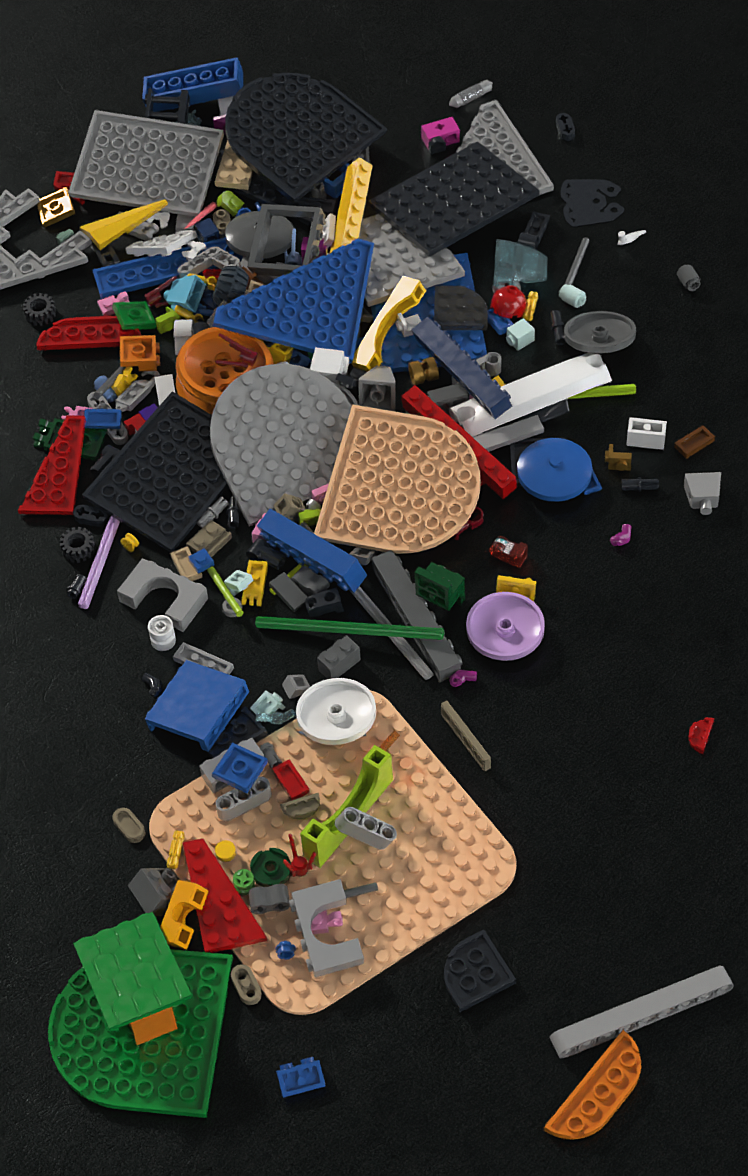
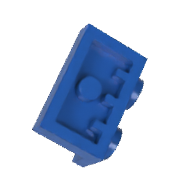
(300, 1077)

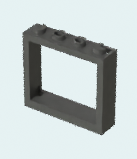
(261, 235)

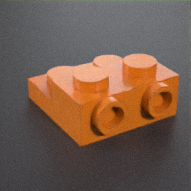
(140, 352)

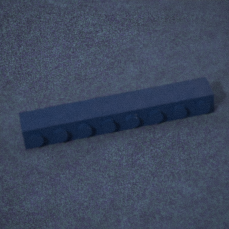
(462, 368)

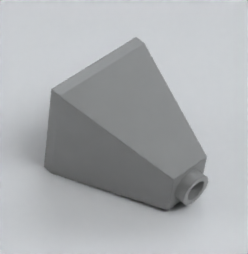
(377, 389)

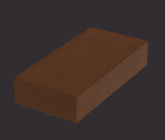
(694, 441)

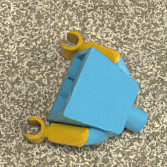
(187, 293)

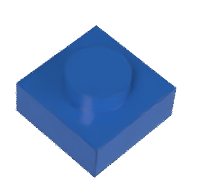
(201, 560)

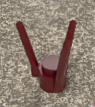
(154, 297)
(247, 356)

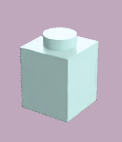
(520, 334)

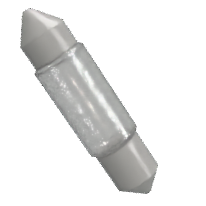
(471, 94)

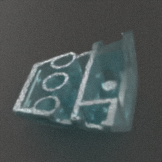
(518, 263)

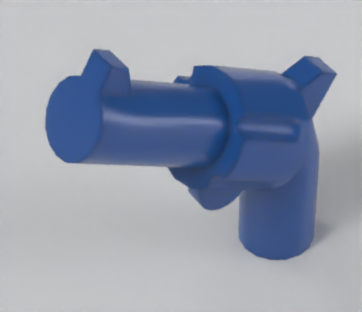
(203, 311)

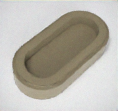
(128, 825)

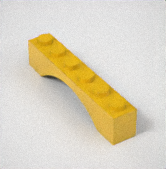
(404, 297)

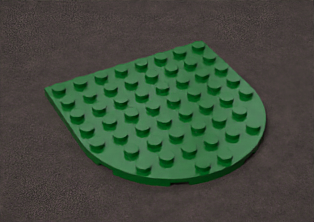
(160, 1075)

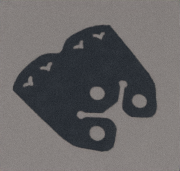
(580, 201)

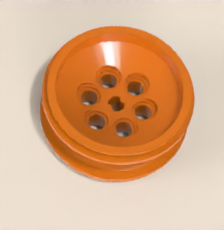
(202, 379)

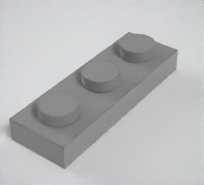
(195, 655)

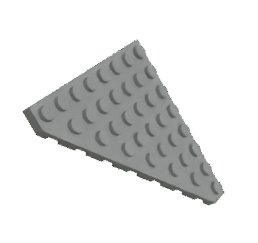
(499, 136)

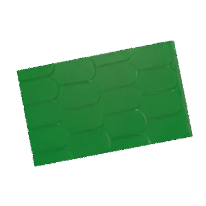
(134, 977)

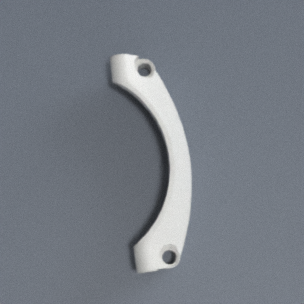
(536, 392)

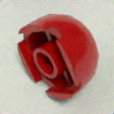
(509, 302)

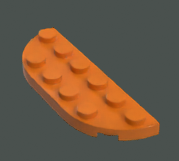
(599, 1092)

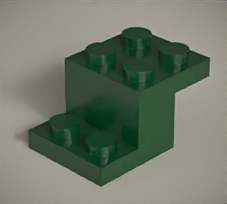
(440, 586)

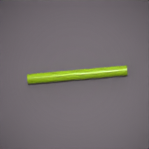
(225, 591)

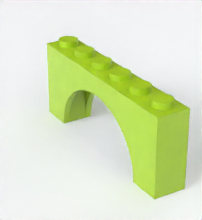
(372, 781)

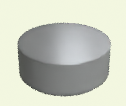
(228, 611)

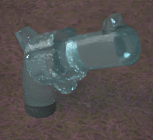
(275, 717)

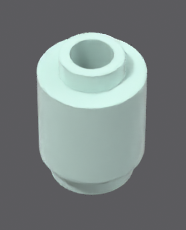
(572, 295)

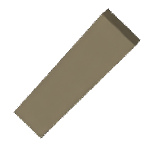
(465, 736)

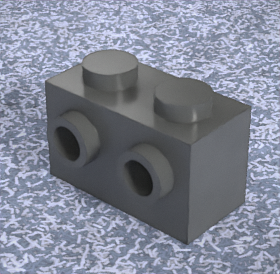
(338, 658)

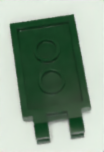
(92, 440)

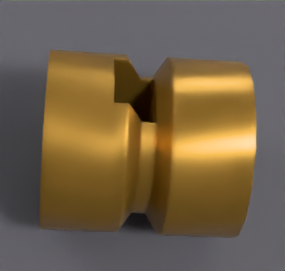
(423, 371)

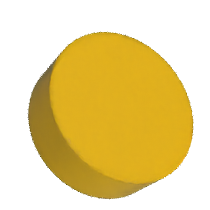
(225, 851)

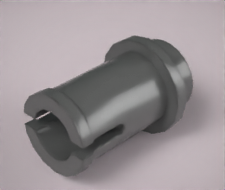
(270, 754)

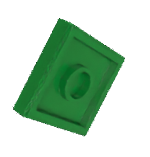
(134, 315)

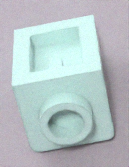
(238, 581)
(267, 703)

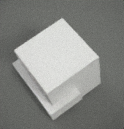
(329, 363)

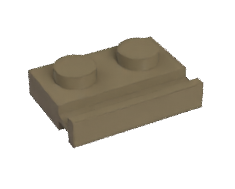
(210, 537)

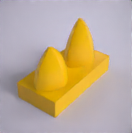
(521, 586)

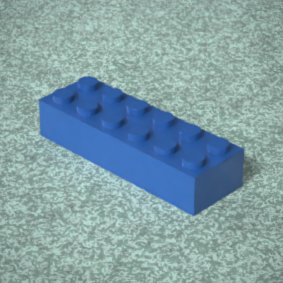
(203, 83)
(311, 550)

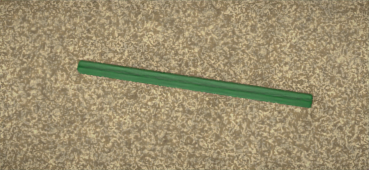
(350, 628)

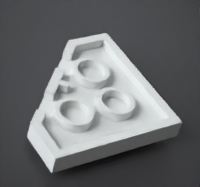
(162, 244)

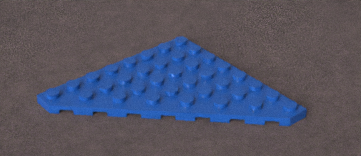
(308, 307)

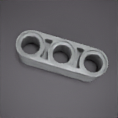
(238, 807)
(365, 828)

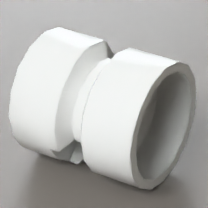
(161, 633)

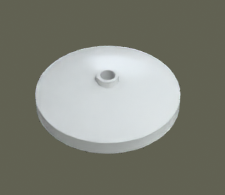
(336, 711)

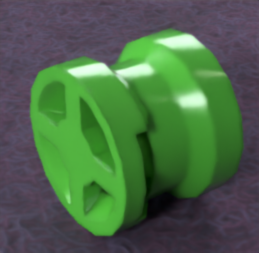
(240, 878)

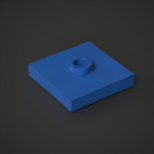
(239, 768)

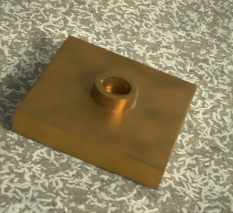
(55, 207)

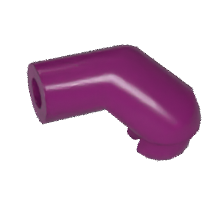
(623, 537)
(461, 676)

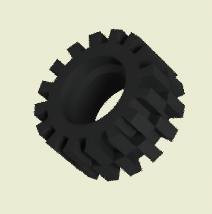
(40, 316)
(77, 536)

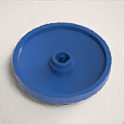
(554, 469)

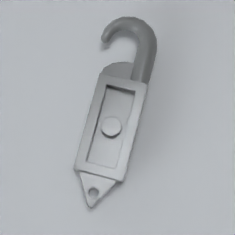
(136, 392)

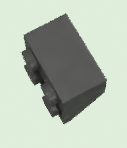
(154, 889)

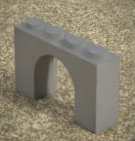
(150, 576)
(323, 957)

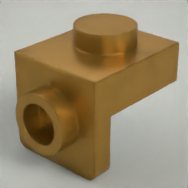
(617, 460)

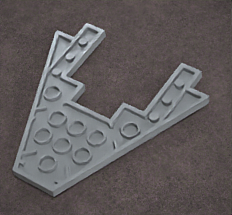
(29, 265)

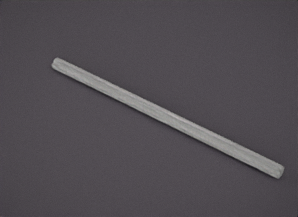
(379, 617)

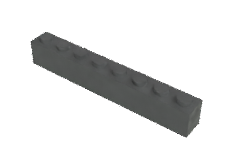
(415, 613)

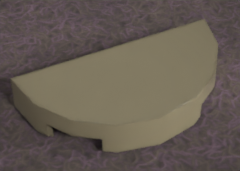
(302, 807)

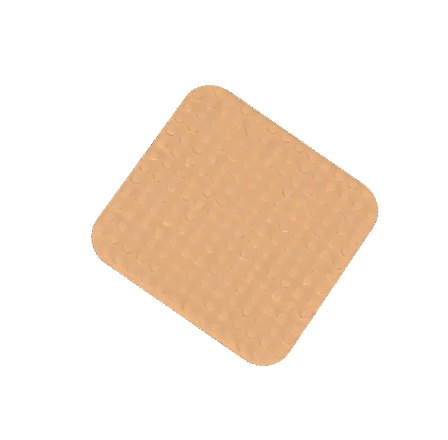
(427, 878)

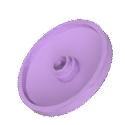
(505, 626)

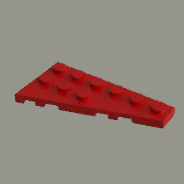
(58, 476)
(224, 917)

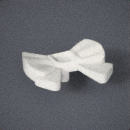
(162, 216)
(196, 248)

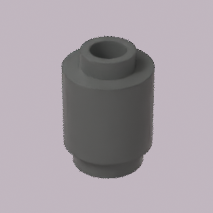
(689, 277)

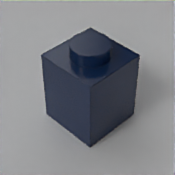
(207, 231)

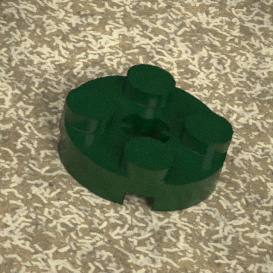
(262, 860)

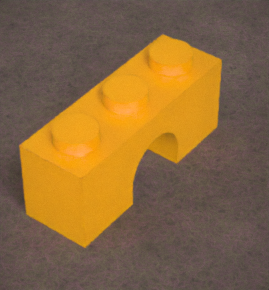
(184, 899)

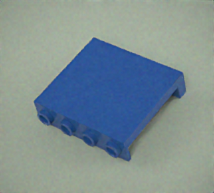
(198, 703)

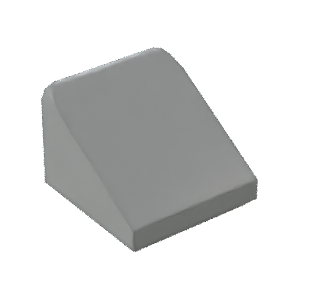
(295, 685)

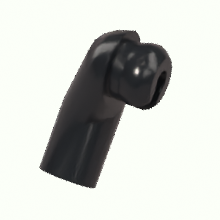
(155, 685)

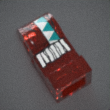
(509, 551)

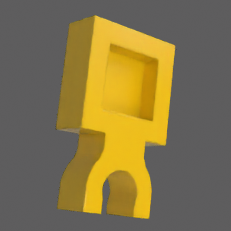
(123, 381)

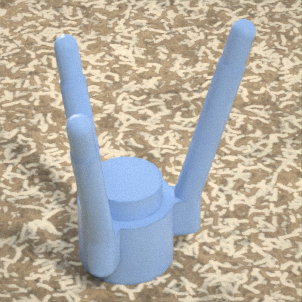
(293, 257)

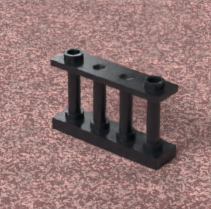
(183, 102)

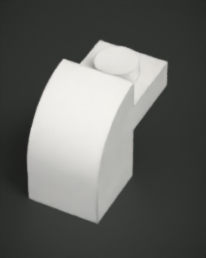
(182, 333)

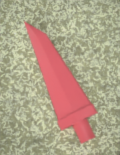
(207, 210)

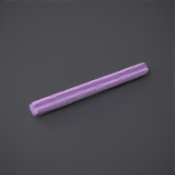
(98, 563)

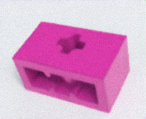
(444, 128)

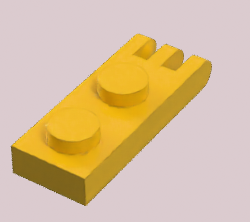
(255, 589)

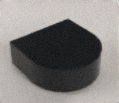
(436, 145)

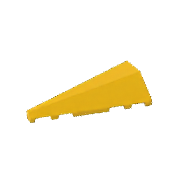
(110, 228)

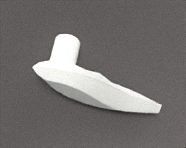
(624, 239)

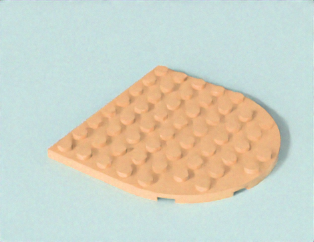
(398, 483)

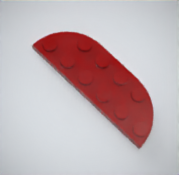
(84, 333)

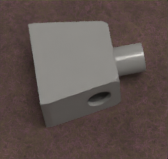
(703, 490)

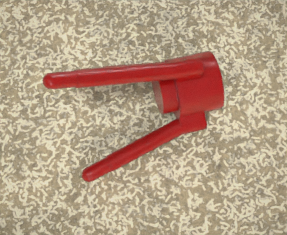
(299, 865)

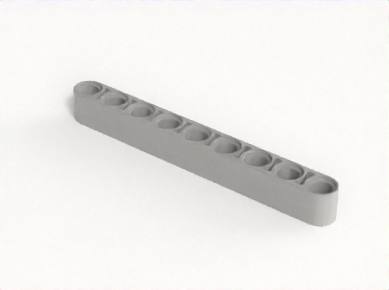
(641, 1011)

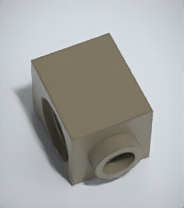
(289, 506)

